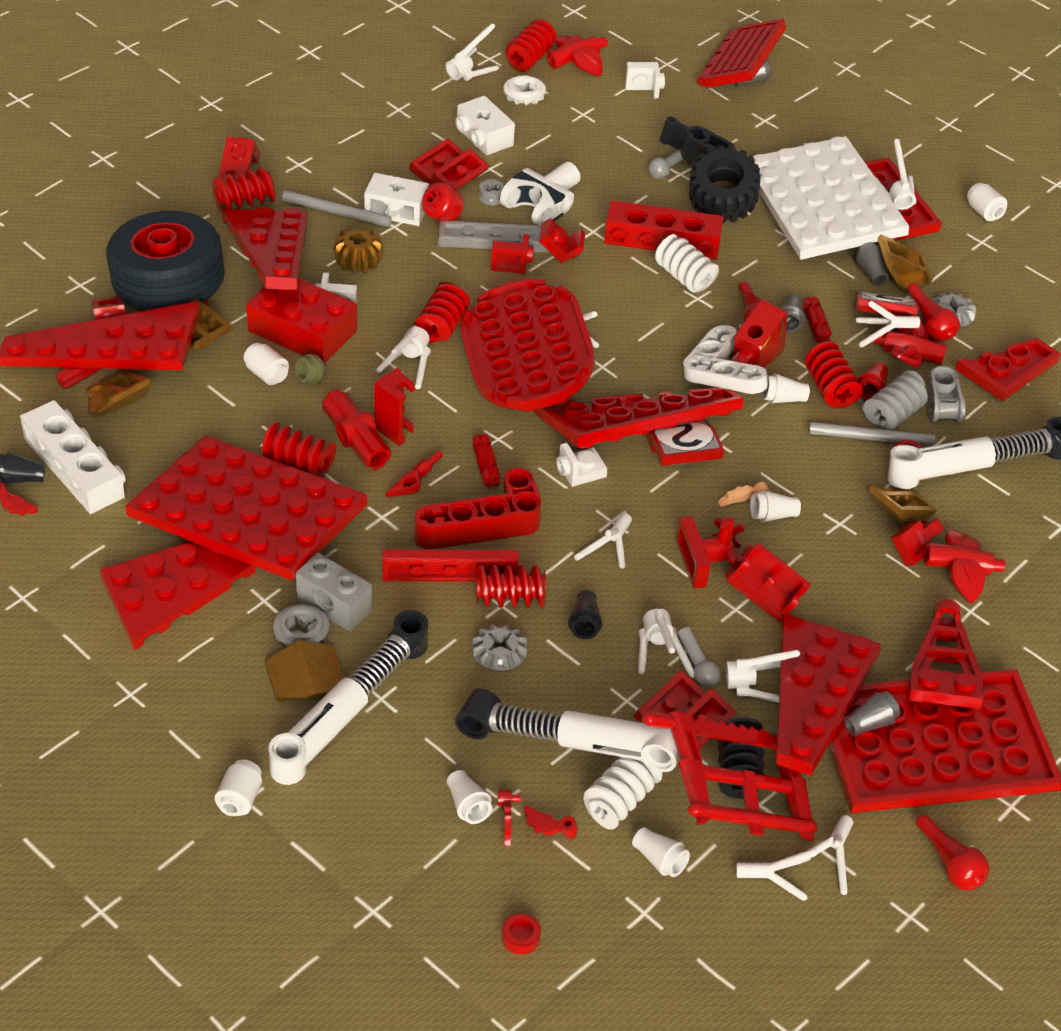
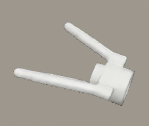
(461, 64)
(902, 190)
(412, 345)
(660, 631)
(743, 673)

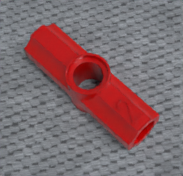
(356, 429)

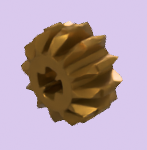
(358, 250)

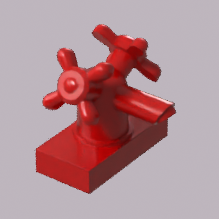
(700, 551)

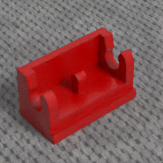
(390, 407)
(768, 582)

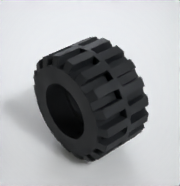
(724, 166)

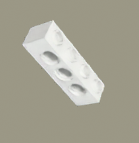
(73, 456)

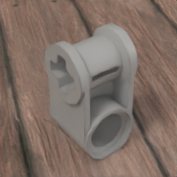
(945, 395)

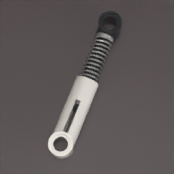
(913, 464)
(574, 730)
(296, 749)

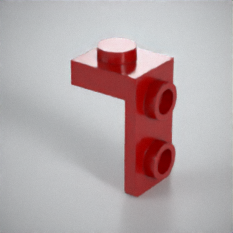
(238, 156)

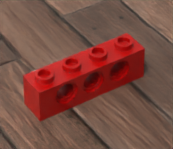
(648, 226)

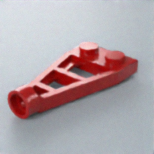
(946, 687)

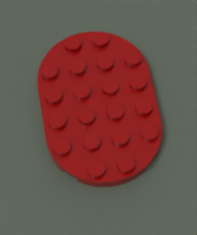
(527, 345)

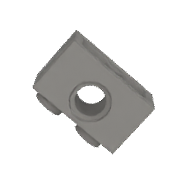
(335, 591)

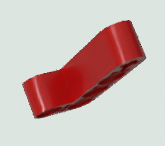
(483, 518)

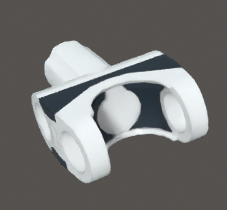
(546, 193)

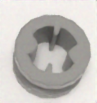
(490, 192)

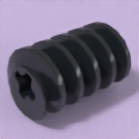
(740, 757)

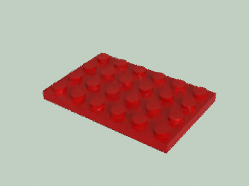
(247, 506)
(946, 750)

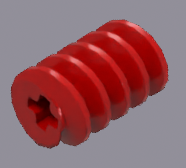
(530, 45)
(243, 188)
(443, 311)
(833, 375)
(297, 453)
(510, 585)

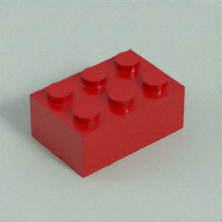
(303, 319)

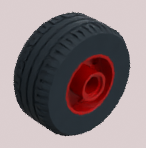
(165, 260)

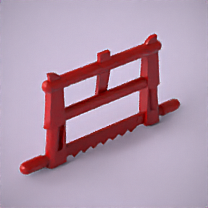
(695, 774)

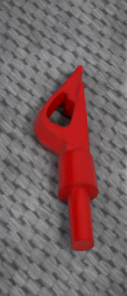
(411, 482)

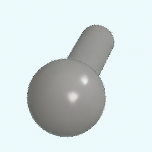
(660, 167)
(705, 672)

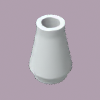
(783, 389)
(773, 506)
(469, 798)
(662, 852)

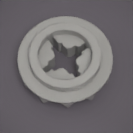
(964, 309)
(306, 617)
(499, 658)

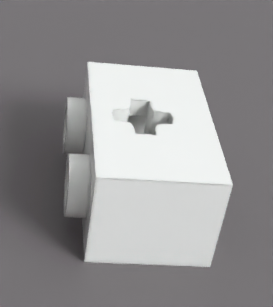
(485, 125)
(396, 198)

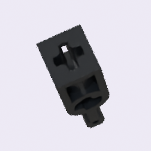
(690, 140)

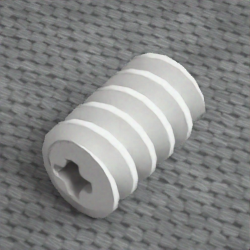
(686, 263)
(619, 791)

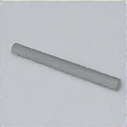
(336, 208)
(869, 433)

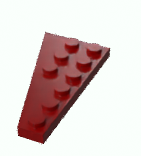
(271, 241)
(129, 341)
(625, 415)
(168, 584)
(817, 688)

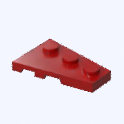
(1011, 369)

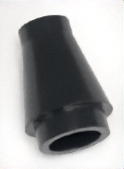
(20, 469)
(585, 617)

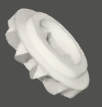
(517, 88)

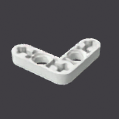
(709, 365)

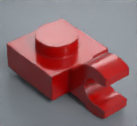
(913, 538)

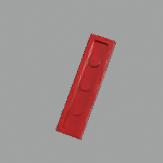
(443, 564)

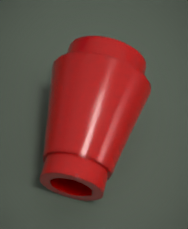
(873, 380)

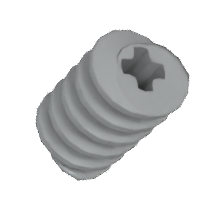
(896, 401)

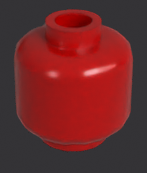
(442, 202)

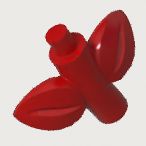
(581, 51)
(912, 346)
(965, 562)

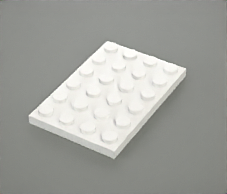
(826, 198)

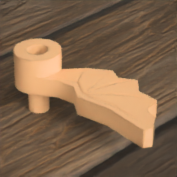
(742, 494)

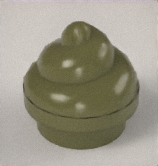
(310, 369)

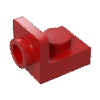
(558, 243)
(511, 256)
(108, 307)

